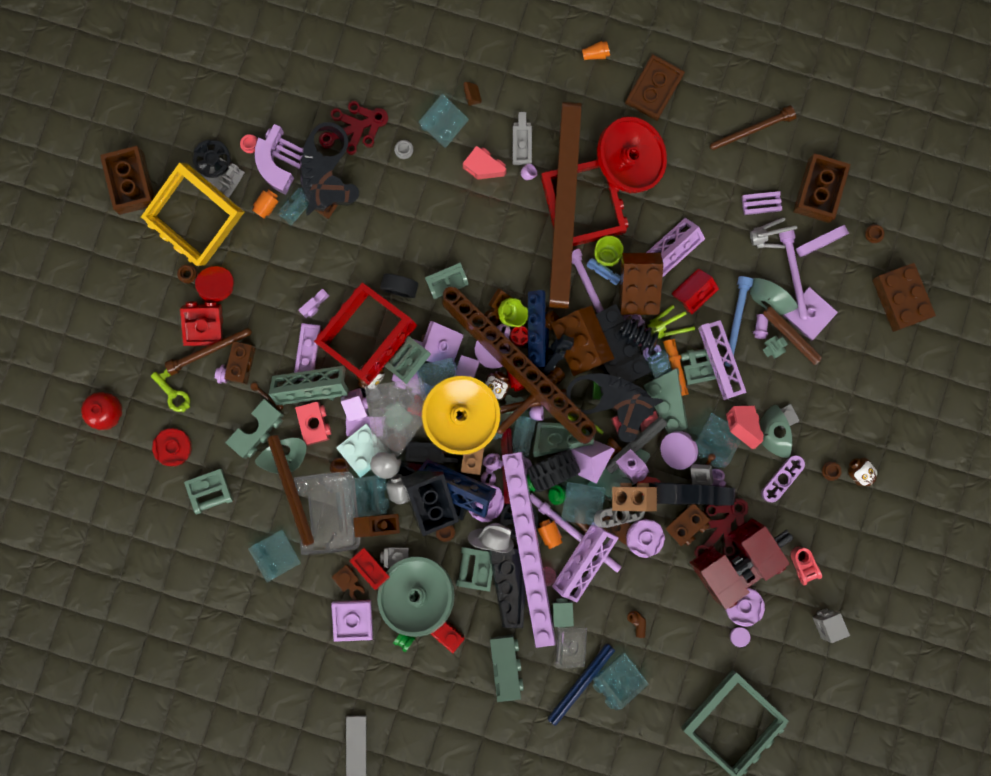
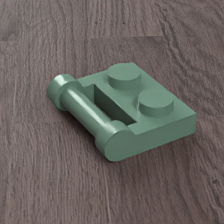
(408, 360)
(205, 485)
(482, 570)

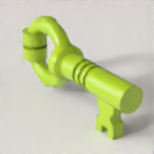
(160, 380)

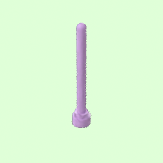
(788, 240)
(576, 260)

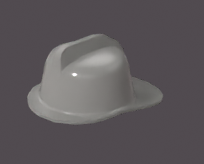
(492, 537)

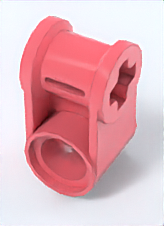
(807, 568)

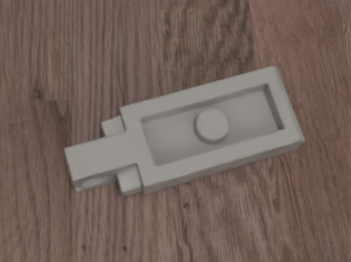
(522, 141)

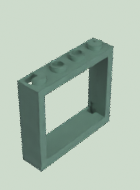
(764, 741)

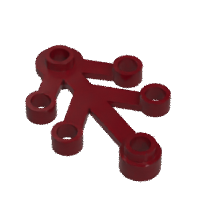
(356, 126)
(724, 525)

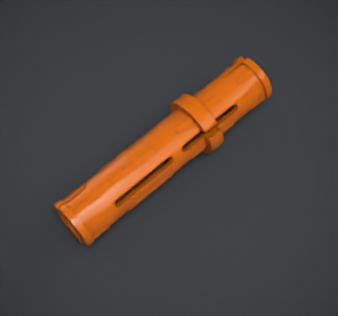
(674, 358)

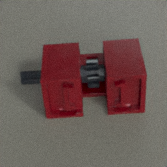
(758, 559)

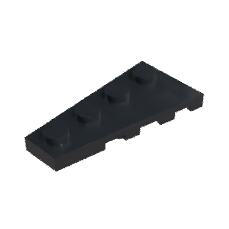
(509, 587)

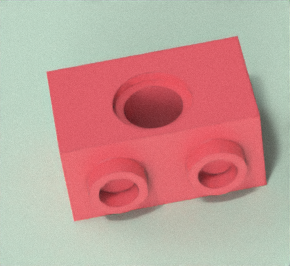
(305, 415)

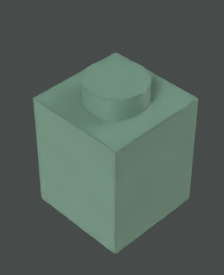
(562, 613)

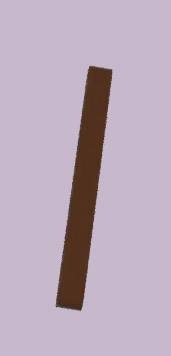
(565, 205)
(519, 373)

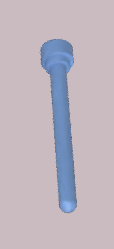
(744, 286)

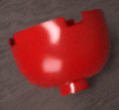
(101, 410)

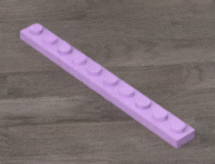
(529, 549)

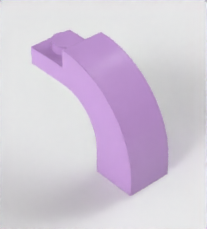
(273, 175)

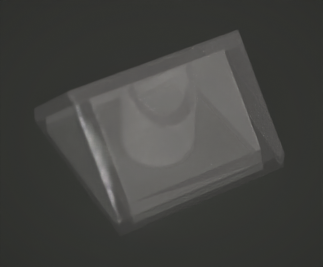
(570, 647)

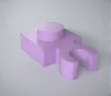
(311, 307)

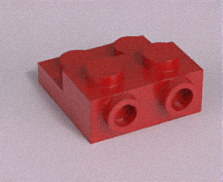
(201, 323)

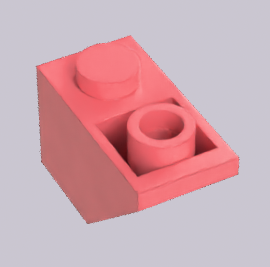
(482, 165)
(744, 424)

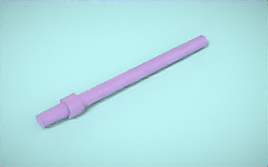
(545, 508)

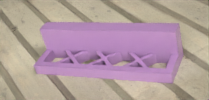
(683, 245)
(717, 361)
(582, 561)

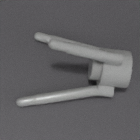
(760, 235)

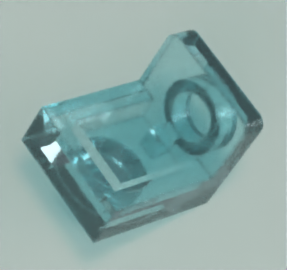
(659, 364)

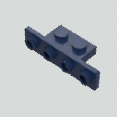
(537, 333)

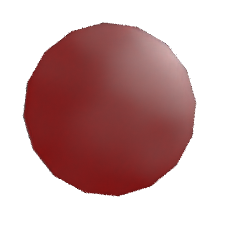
(214, 283)
(172, 447)

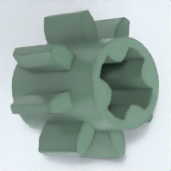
(775, 347)

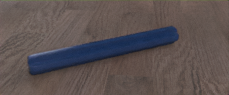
(581, 684)

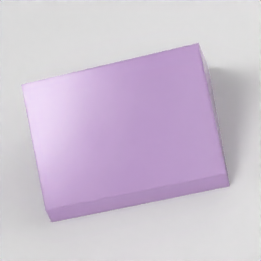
(592, 460)

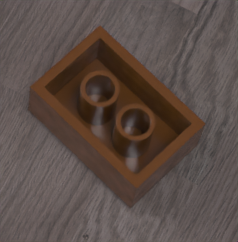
(127, 179)
(821, 188)
(641, 283)
(903, 297)
(590, 343)

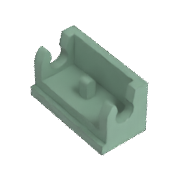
(449, 277)

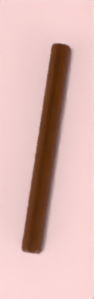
(290, 490)

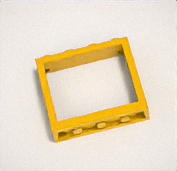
(169, 235)

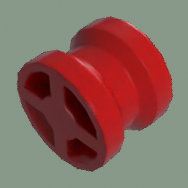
(519, 332)

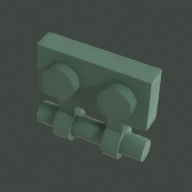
(697, 372)

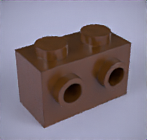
(688, 524)

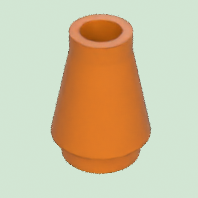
(597, 51)

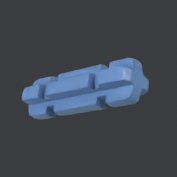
(603, 271)

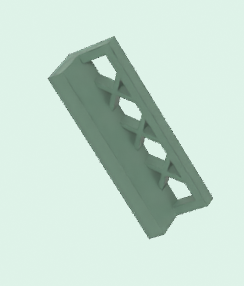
(308, 390)

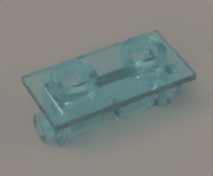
(292, 211)
(523, 435)

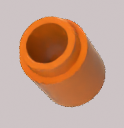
(265, 203)
(550, 533)

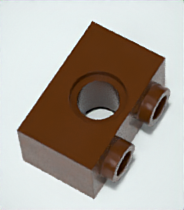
(240, 363)
(376, 525)

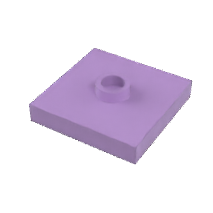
(818, 312)
(441, 342)
(352, 620)

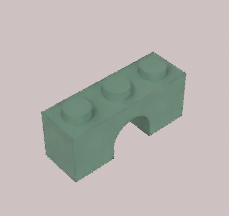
(268, 418)

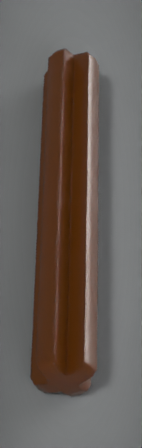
(807, 350)

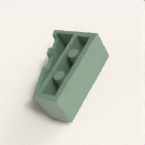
(506, 668)

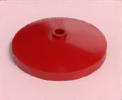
(632, 155)

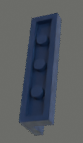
(460, 484)

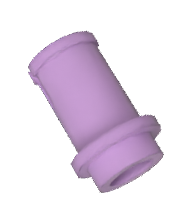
(761, 327)

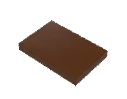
(654, 87)

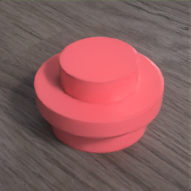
(248, 143)

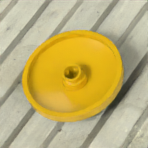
(478, 420)

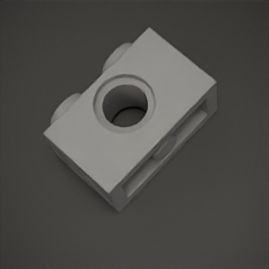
(830, 625)

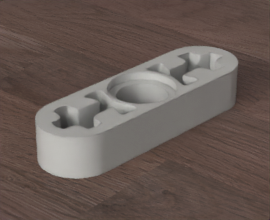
(613, 521)

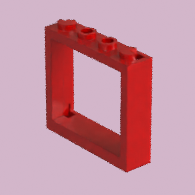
(617, 204)
(386, 349)

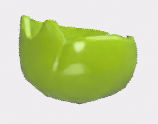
(608, 250)
(512, 312)

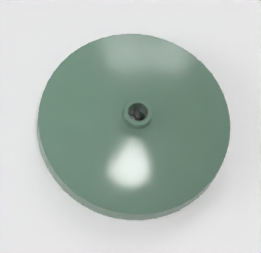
(399, 596)

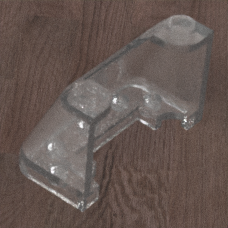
(331, 511)

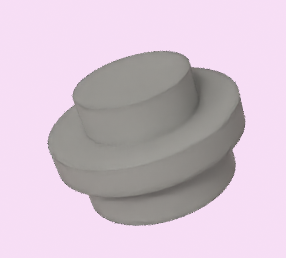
(403, 149)

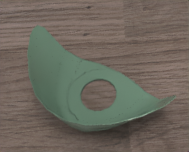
(779, 298)
(771, 419)
(296, 455)

